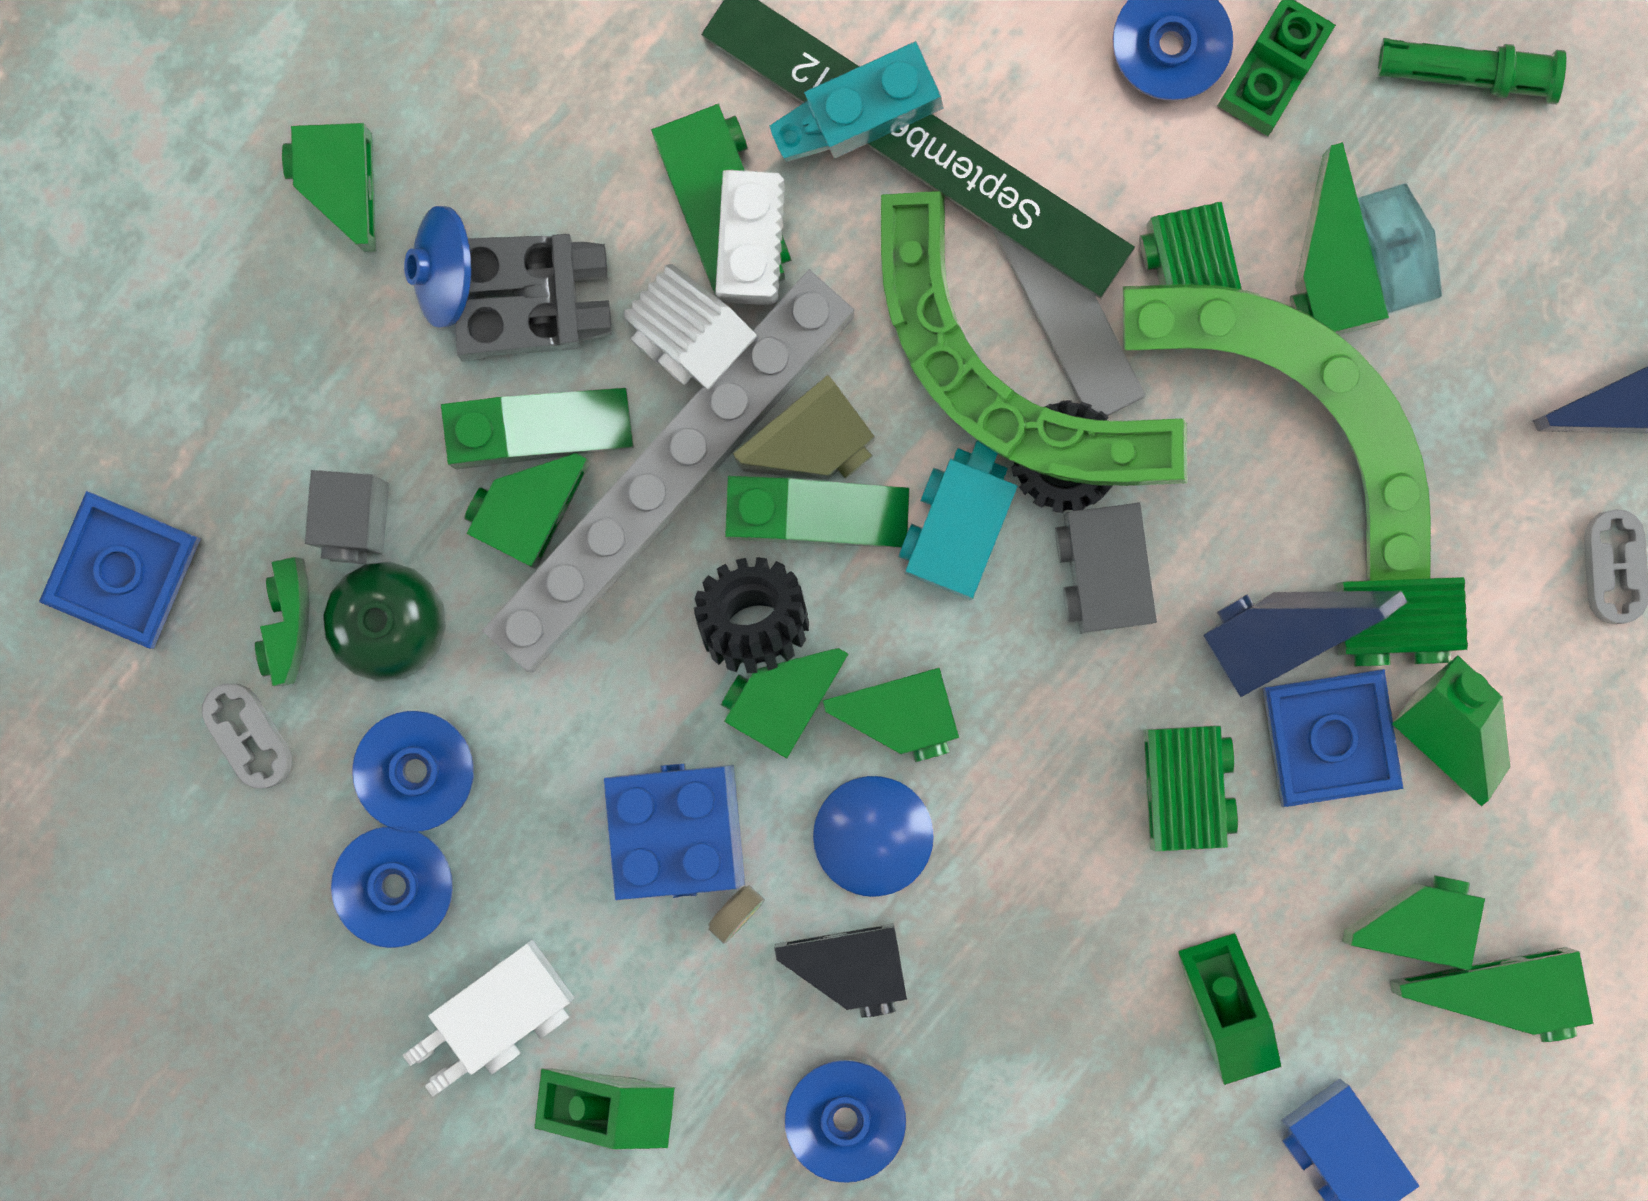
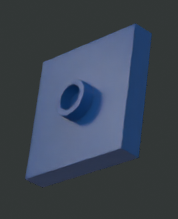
(119, 570)
(1332, 738)

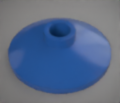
(1204, 40)
(440, 266)
(382, 779)
(361, 894)
(851, 1152)

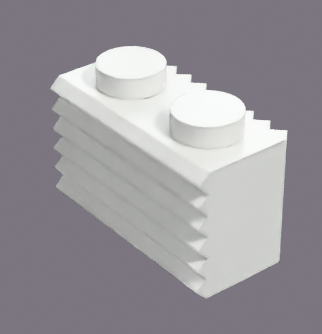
(750, 237)
(687, 328)

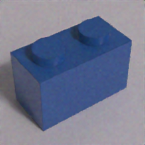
(1346, 1148)

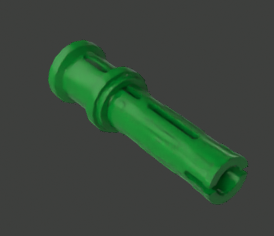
(1499, 70)

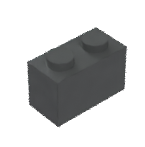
(346, 515)
(1107, 568)

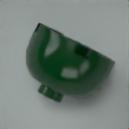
(384, 621)

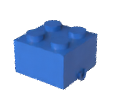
(674, 832)

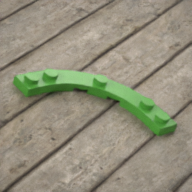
(1332, 371)
(982, 403)

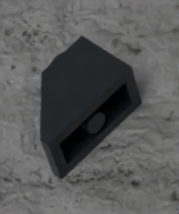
(850, 967)

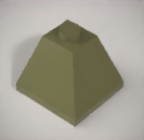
(810, 438)

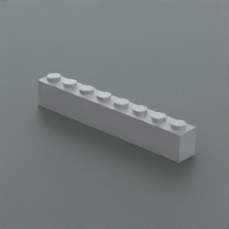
(668, 473)

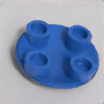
(873, 836)

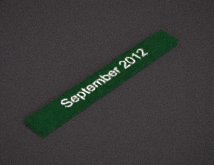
(931, 151)

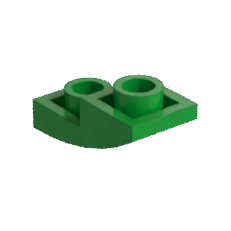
(1276, 65)
(285, 641)

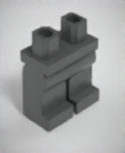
(544, 299)

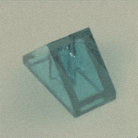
(1402, 247)

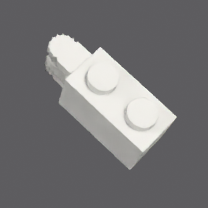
(495, 1014)

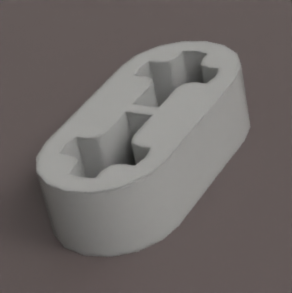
(1631, 566)
(234, 744)

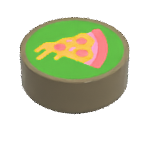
(735, 913)

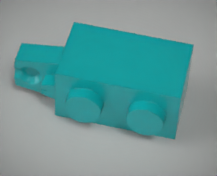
(860, 106)
(962, 522)

